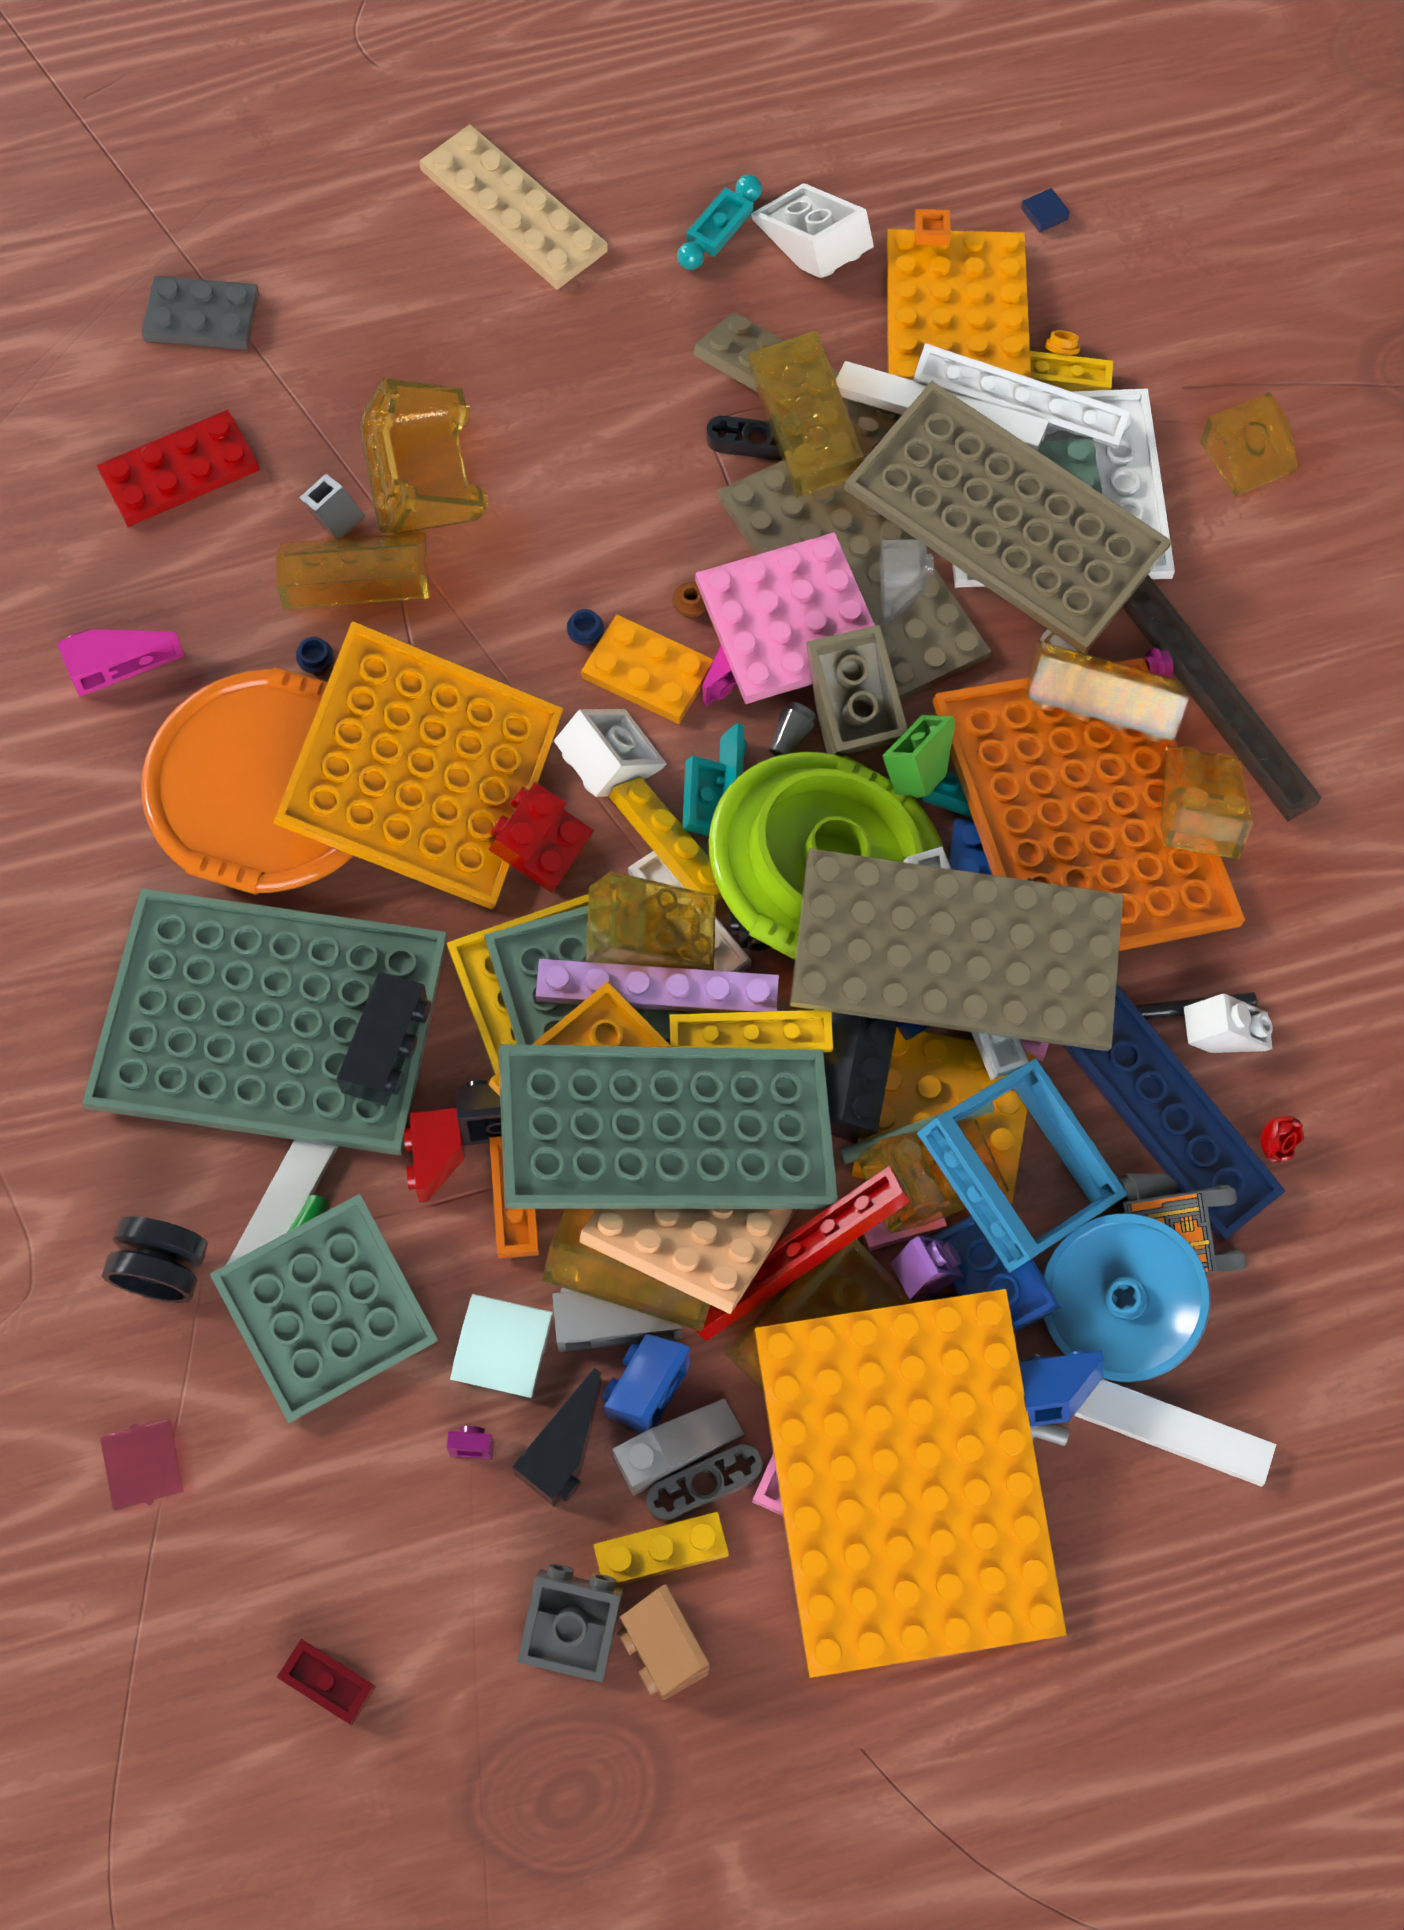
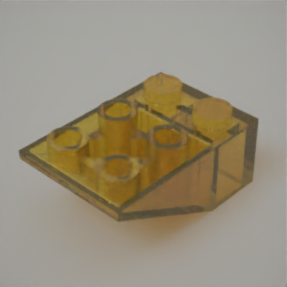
(1205, 802)
(649, 924)
(922, 1178)

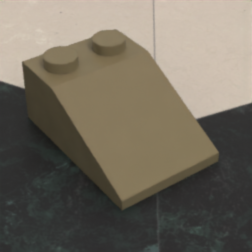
(855, 691)

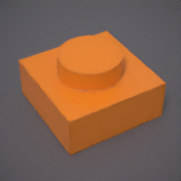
(932, 227)

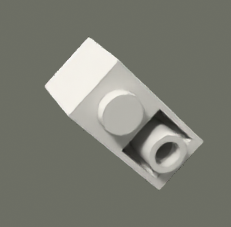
(1227, 1025)

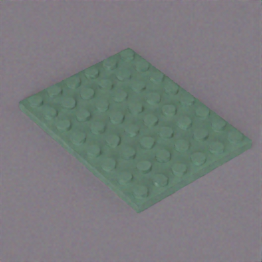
(248, 1015)

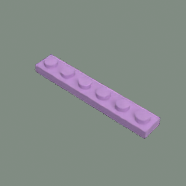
(658, 987)

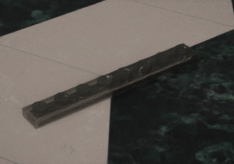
(1221, 702)

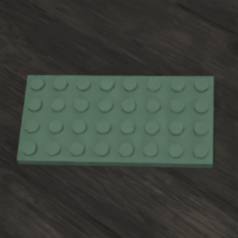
(665, 1128)

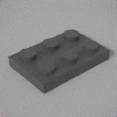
(200, 312)

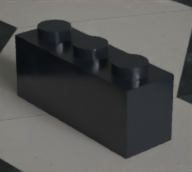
(384, 1039)

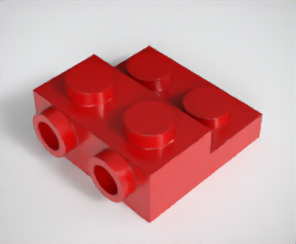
(539, 836)

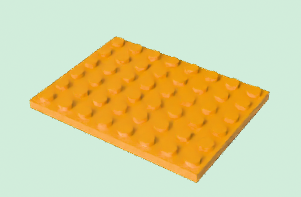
(908, 1483)

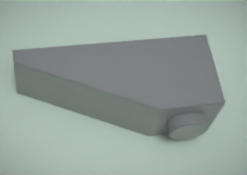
(595, 1323)
(676, 1445)

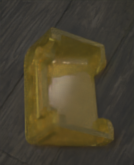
(418, 458)

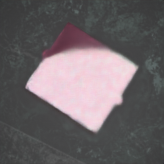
(141, 1464)

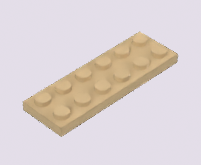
(513, 206)

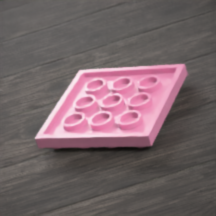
(776, 604)

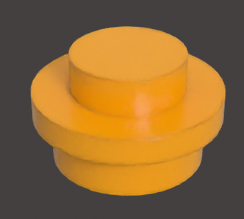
(1063, 343)

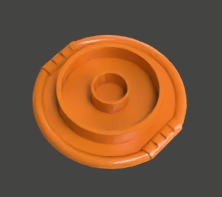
(221, 776)

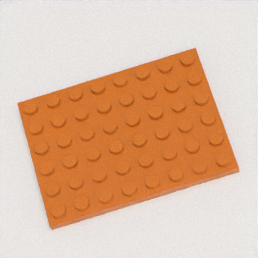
(1081, 811)

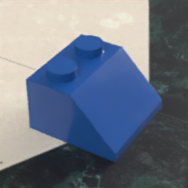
(648, 1383)

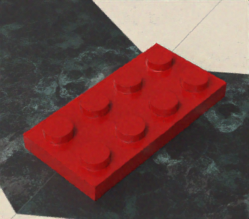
(177, 468)

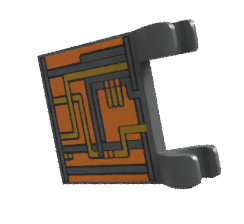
(1189, 1217)

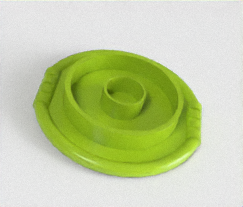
(799, 804)

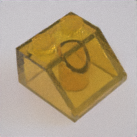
(1250, 443)

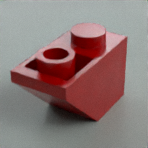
(435, 1148)

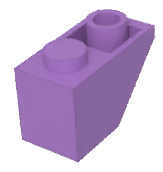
(926, 1267)

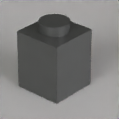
(332, 507)

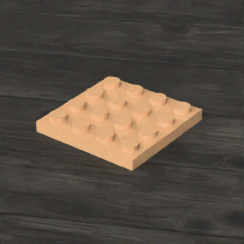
(694, 1250)

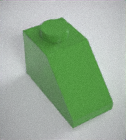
(920, 756)

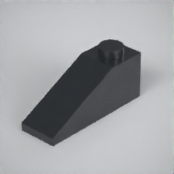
(558, 1452)

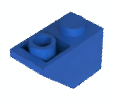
(1059, 1385)

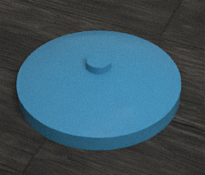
(1128, 1292)

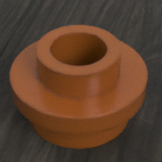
(686, 607)

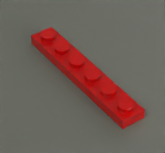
(815, 1243)

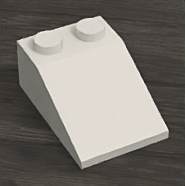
(816, 229)

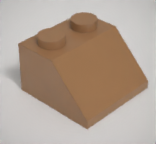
(663, 1644)

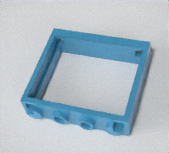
(981, 1192)

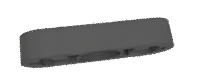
(737, 1479)

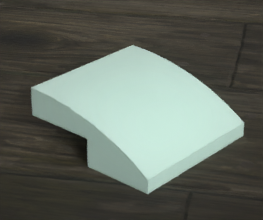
(501, 1345)

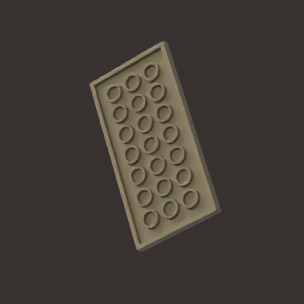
(1008, 516)
(927, 638)
(957, 950)

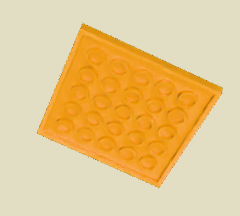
(416, 764)

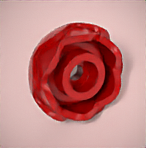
(1281, 1137)

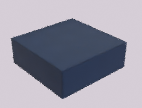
(1045, 210)

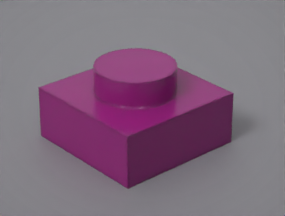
(470, 1443)

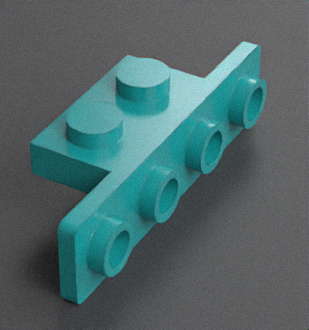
(709, 780)

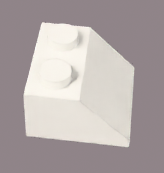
(607, 749)

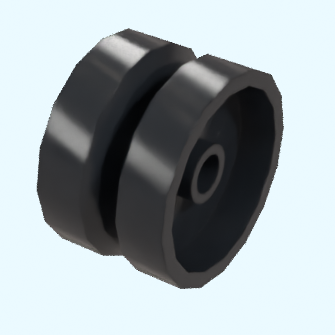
(155, 1259)

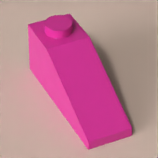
(109, 656)

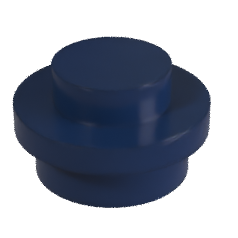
(585, 627)
(314, 655)

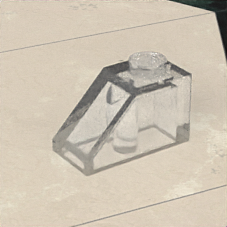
(903, 574)

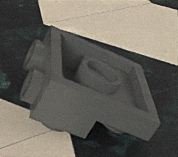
(571, 1622)

